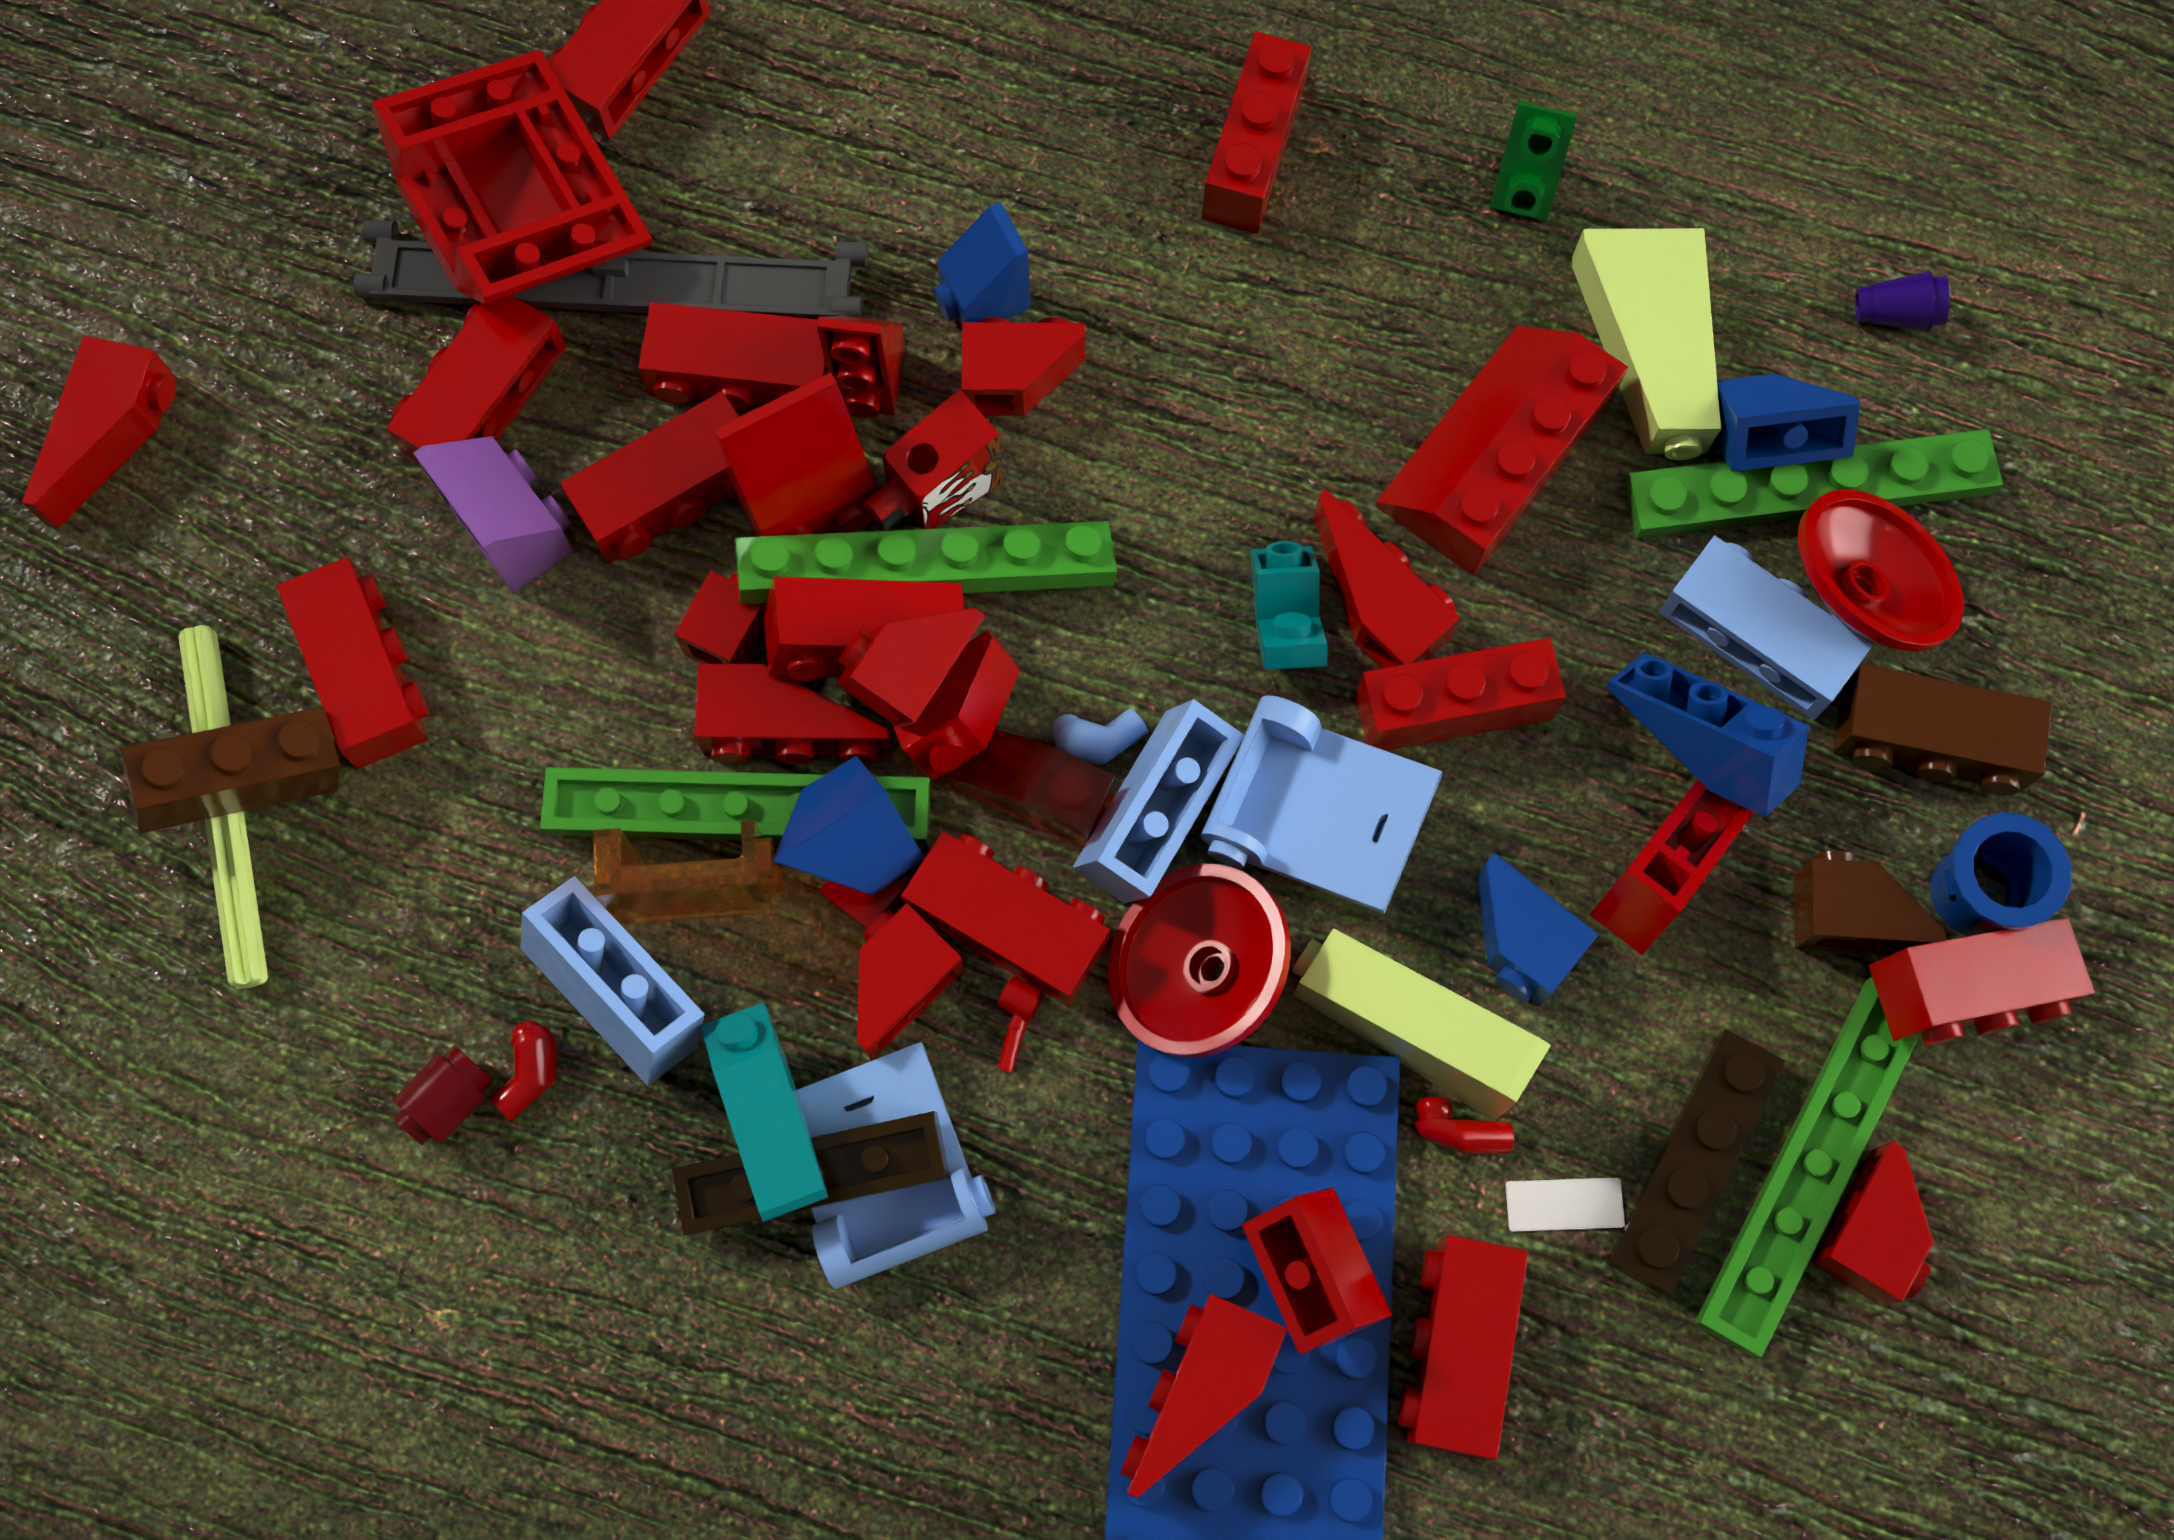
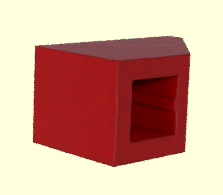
(1017, 364)

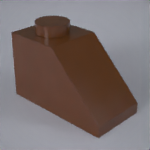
(1857, 908)

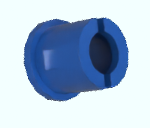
(2022, 855)

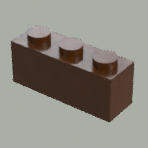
(1942, 729)
(230, 769)

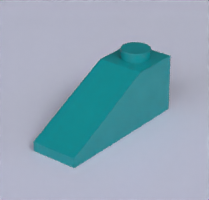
(764, 1111)

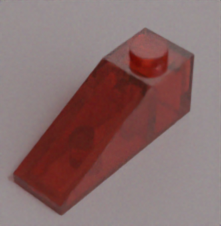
(1037, 786)

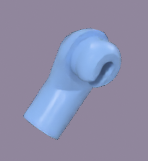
(1094, 741)

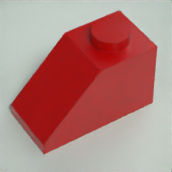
(905, 662)
(963, 708)
(900, 976)
(1879, 1231)

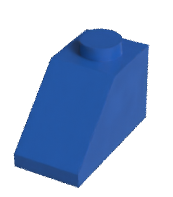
(984, 271)
(1783, 422)
(1527, 933)

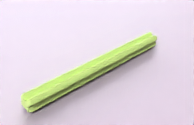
(226, 833)

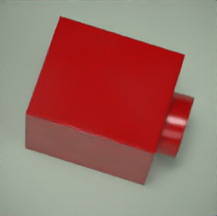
(720, 627)

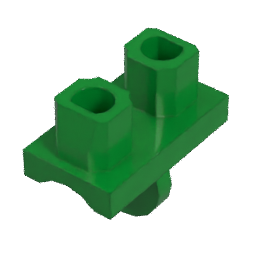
(1533, 160)

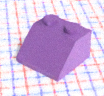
(498, 507)

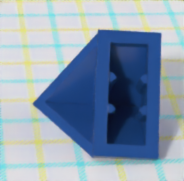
(848, 832)

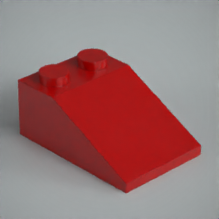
(799, 463)

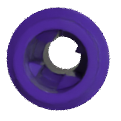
(1904, 302)

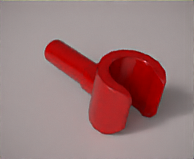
(1023, 1002)

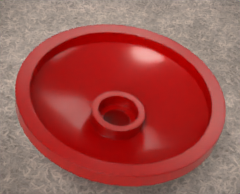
(1879, 571)
(1174, 943)

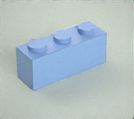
(1765, 627)
(1158, 802)
(611, 980)

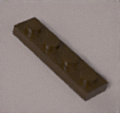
(851, 1162)
(1695, 1163)

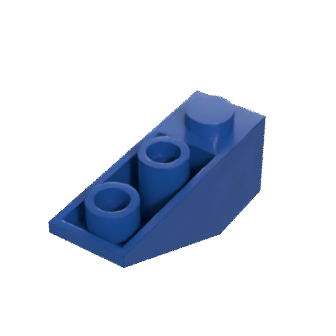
(1718, 735)

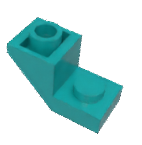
(1288, 606)

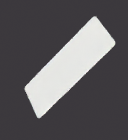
(1564, 1204)

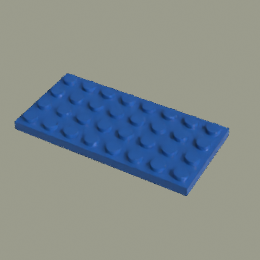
(1207, 1153)

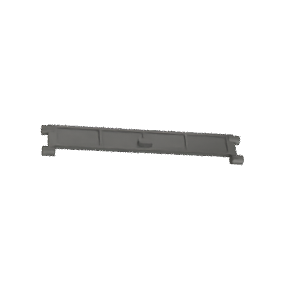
(629, 283)

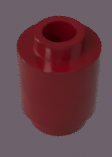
(441, 1096)

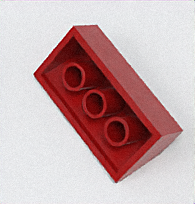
(1502, 442)

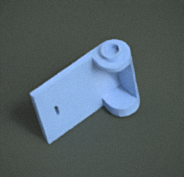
(1313, 803)
(904, 1224)

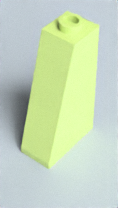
(1656, 318)
(1423, 1023)

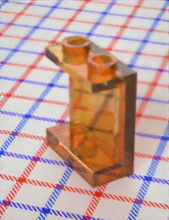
(685, 889)

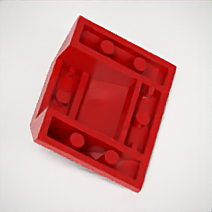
(506, 178)

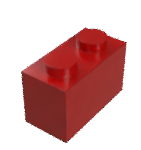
(1316, 1269)

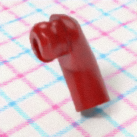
(534, 1069)
(1461, 1135)

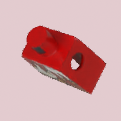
(938, 467)

